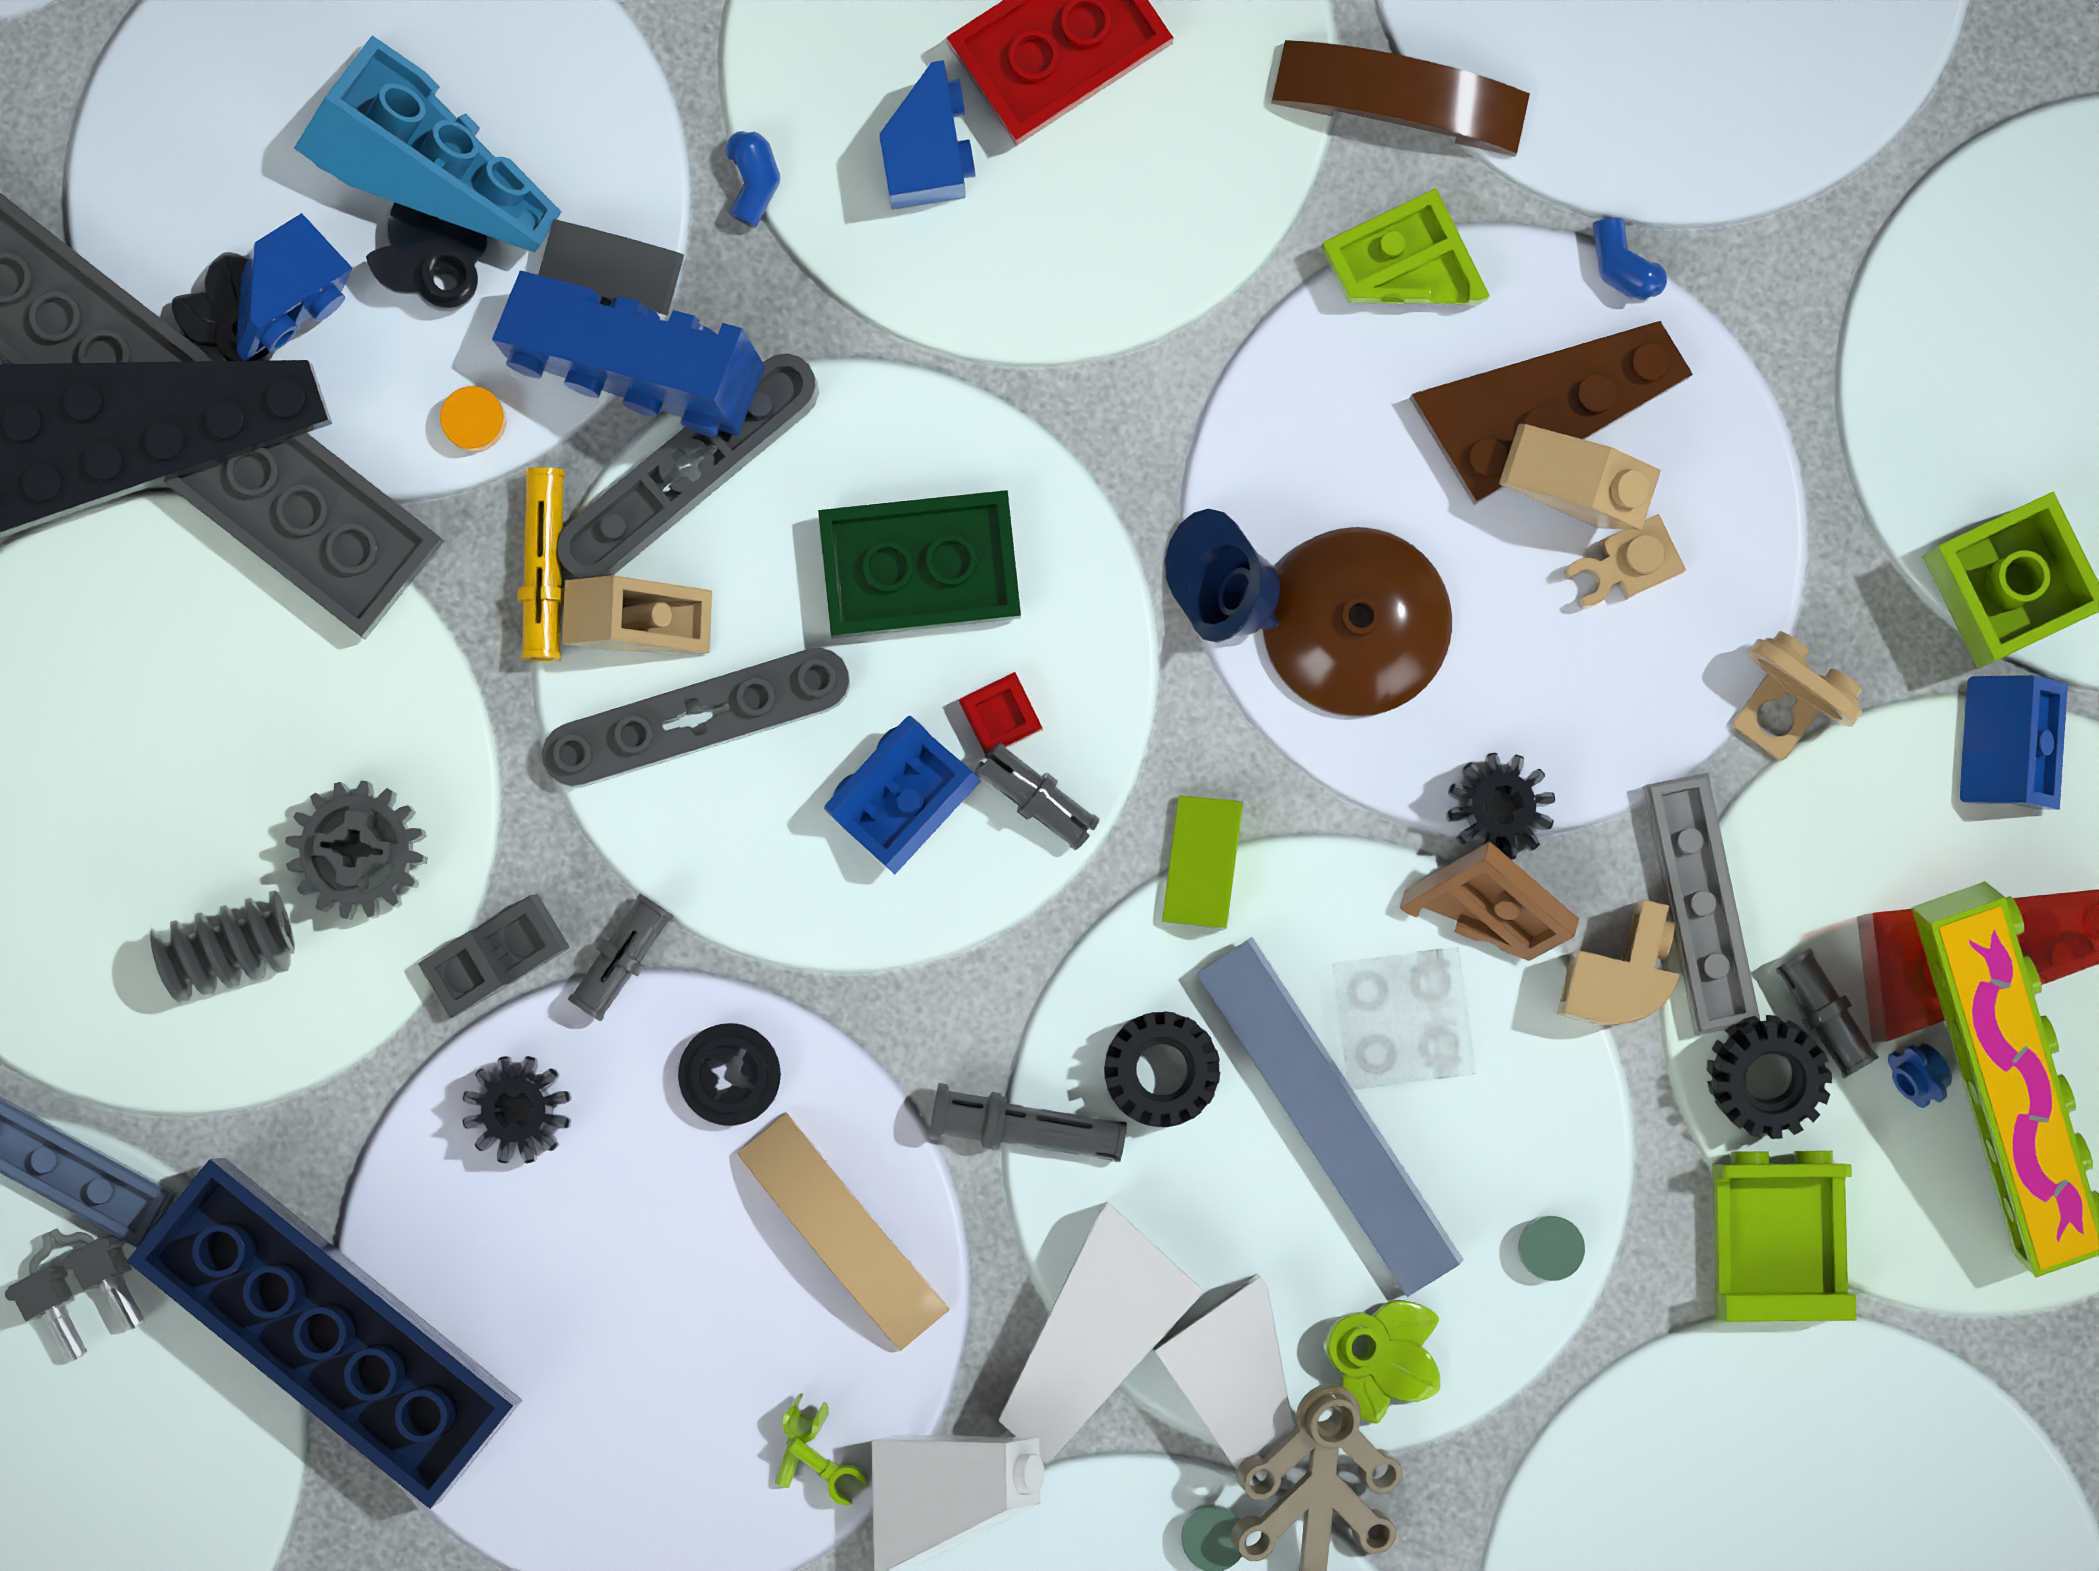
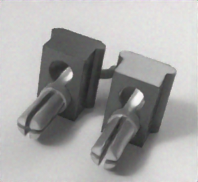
(95, 1266)

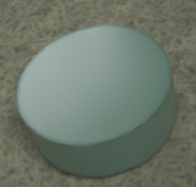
(1551, 1248)
(1208, 1538)

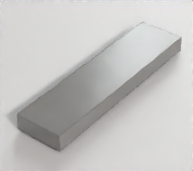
(1701, 903)

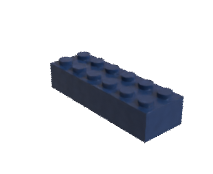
(324, 1331)

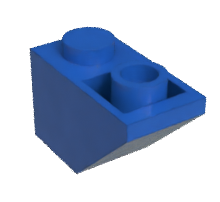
(921, 143)
(286, 283)

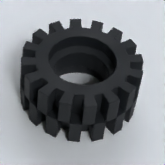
(1201, 1076)
(1800, 1097)

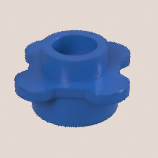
(1920, 1074)

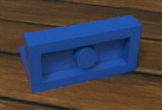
(2014, 741)

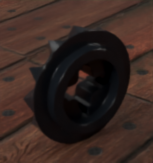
(700, 1083)

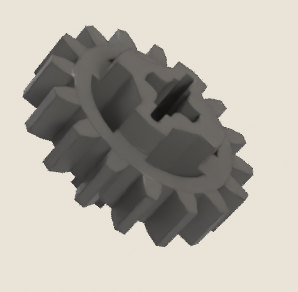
(358, 820)

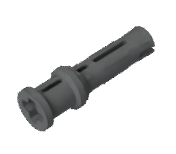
(996, 1121)

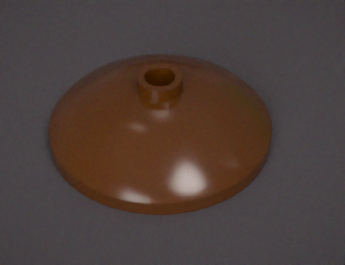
(1352, 667)

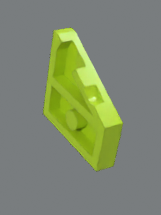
(1406, 258)

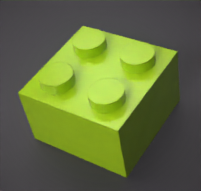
(2014, 580)

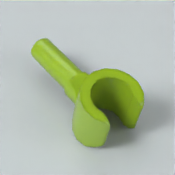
(803, 1428)
(825, 1468)

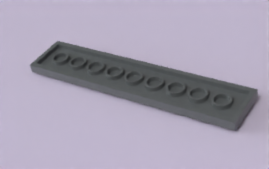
(282, 502)

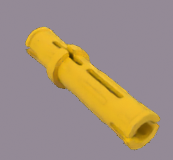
(542, 567)

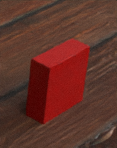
(1000, 713)

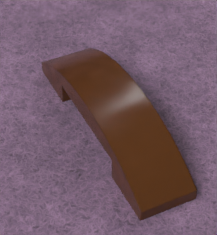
(1401, 92)

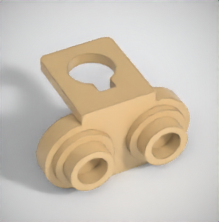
(1789, 673)

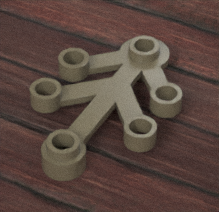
(1321, 1486)

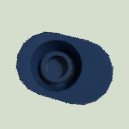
(1220, 578)

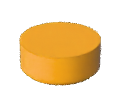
(473, 419)

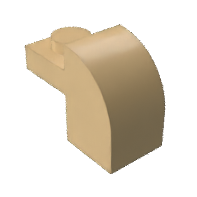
(1626, 989)

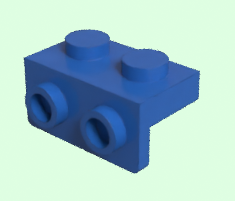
(901, 794)

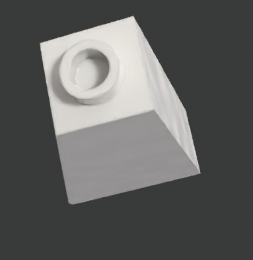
(1101, 1326)

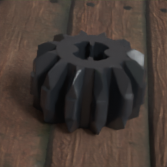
(1484, 791)
(517, 1131)

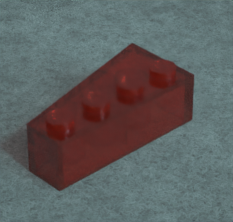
(1899, 987)

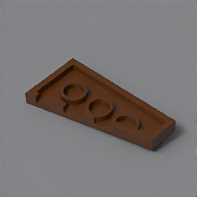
(1562, 391)

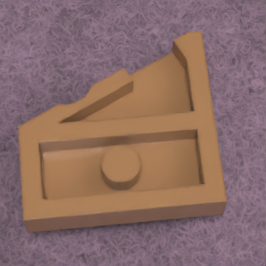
(1494, 904)

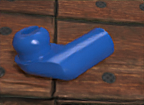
(759, 172)
(1623, 268)

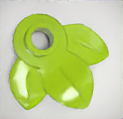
(1394, 1358)

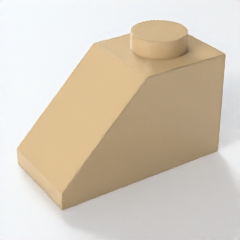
(1580, 478)
(636, 615)

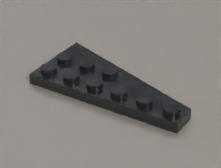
(116, 428)

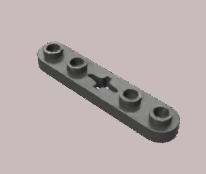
(637, 508)
(635, 734)

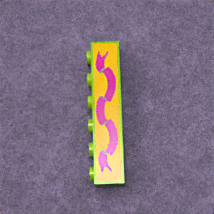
(2011, 1075)

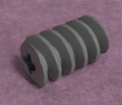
(224, 949)

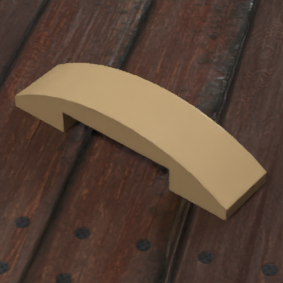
(842, 1232)

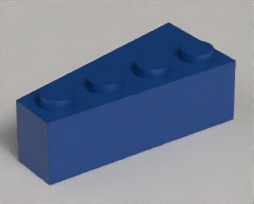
(630, 353)

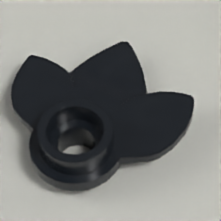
(421, 251)
(213, 315)

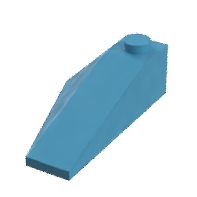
(400, 142)

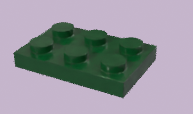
(919, 564)

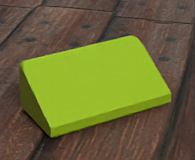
(1202, 862)

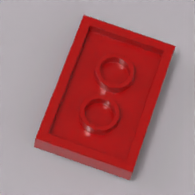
(1053, 55)

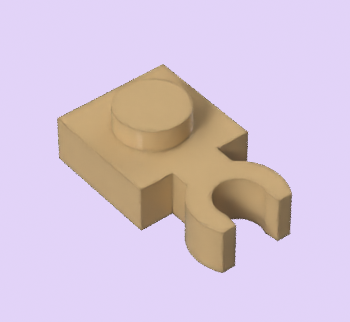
(1632, 560)

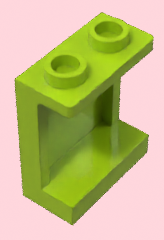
(1781, 1238)

